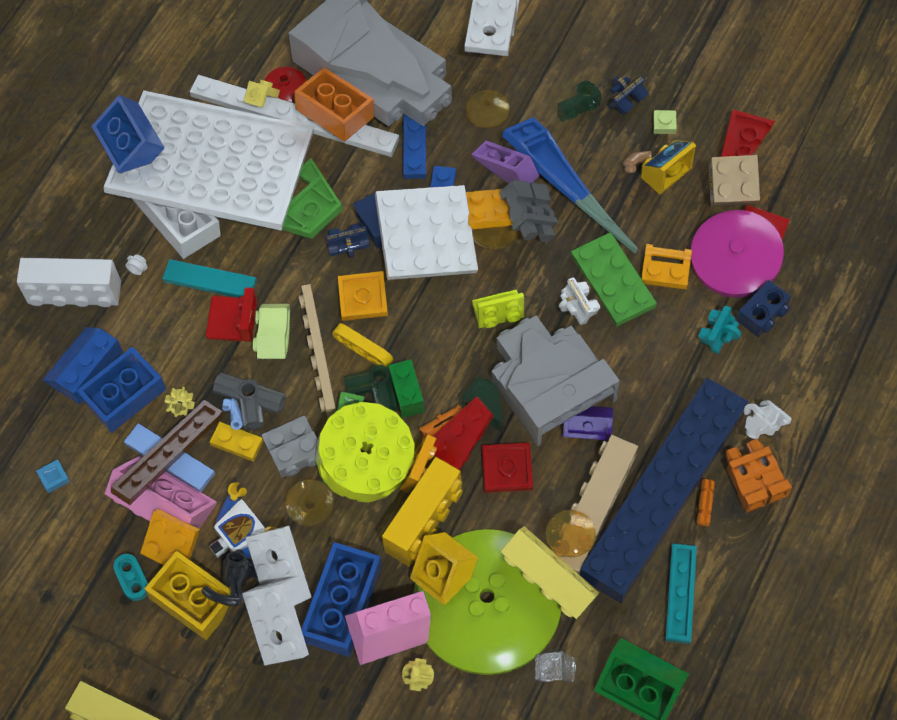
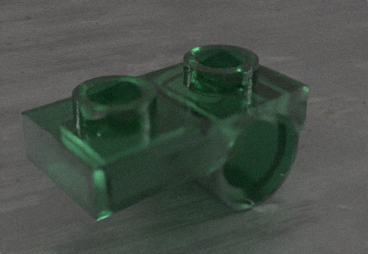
(579, 104)

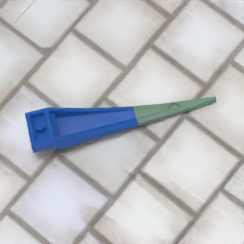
(537, 142)

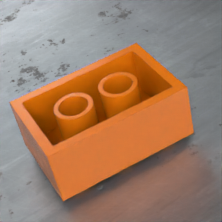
(334, 104)

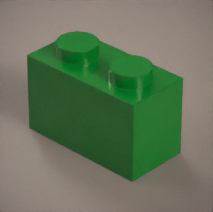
(406, 388)

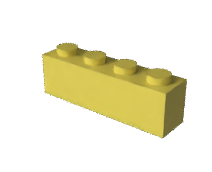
(549, 572)
(93, 704)

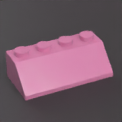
(167, 495)

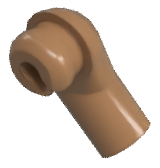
(635, 158)

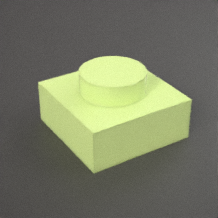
(664, 122)

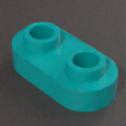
(132, 578)

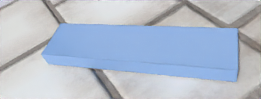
(185, 468)

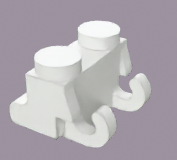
(765, 420)

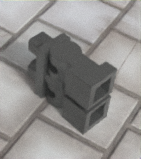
(530, 209)

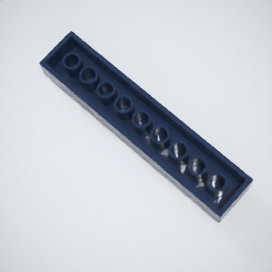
(663, 490)

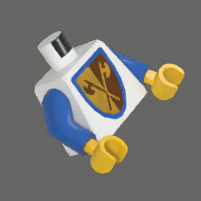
(235, 524)

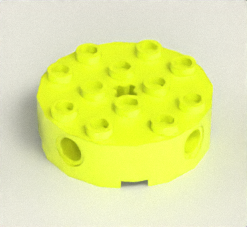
(361, 474)

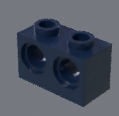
(759, 306)

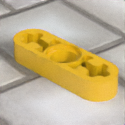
(362, 345)

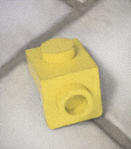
(257, 93)

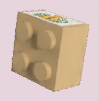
(734, 180)

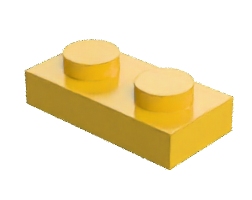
(236, 441)

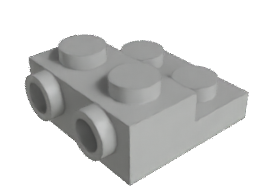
(292, 446)

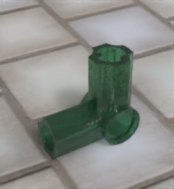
(365, 383)

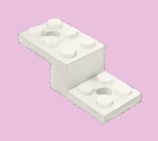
(495, 18)
(274, 600)

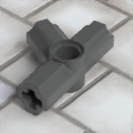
(250, 405)

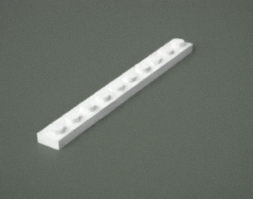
(233, 98)

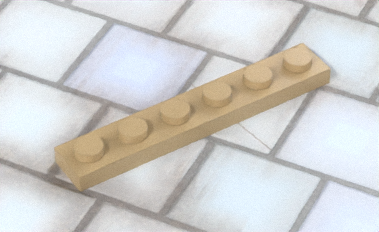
(318, 360)

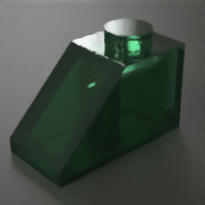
(488, 393)

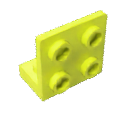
(499, 309)

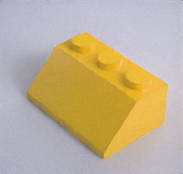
(179, 593)

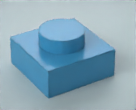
(53, 476)

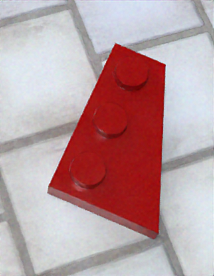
(744, 134)
(461, 433)

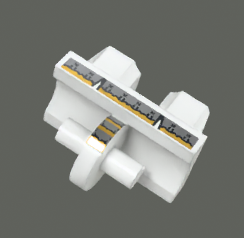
(576, 302)

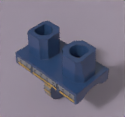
(635, 89)
(347, 241)

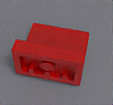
(232, 317)

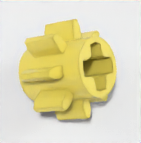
(179, 408)
(418, 674)

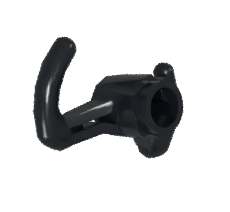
(234, 575)

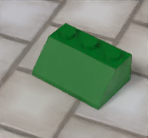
(641, 681)

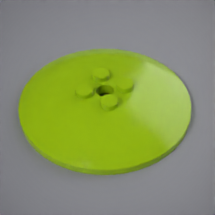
(493, 634)

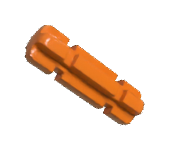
(705, 502)

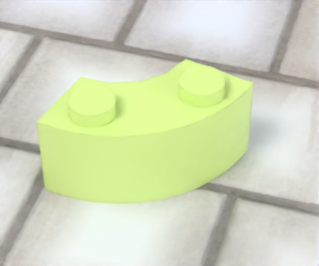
(272, 331)

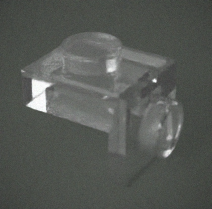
(554, 667)

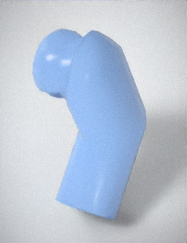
(235, 412)

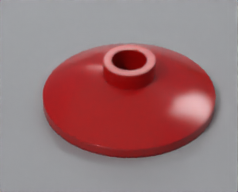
(287, 89)

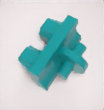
(723, 331)

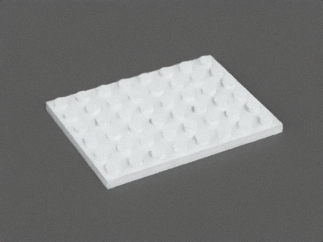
(218, 162)

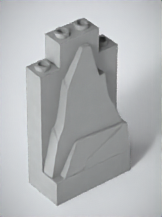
(374, 58)

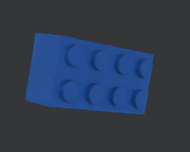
(342, 590)

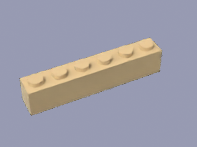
(603, 488)

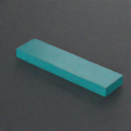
(207, 279)
(681, 593)

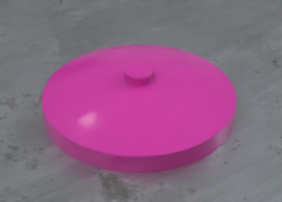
(736, 253)

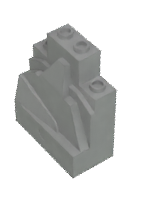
(549, 376)

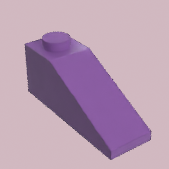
(506, 162)

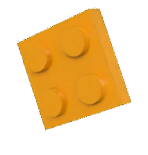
(487, 209)
(362, 296)
(422, 455)
(166, 536)

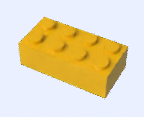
(423, 511)

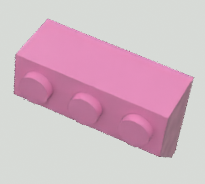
(390, 627)

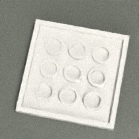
(425, 232)

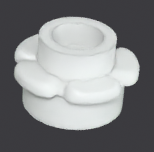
(136, 264)

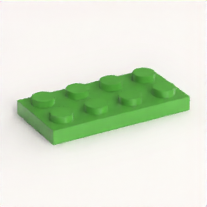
(613, 279)

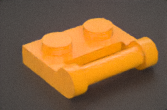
(666, 273)

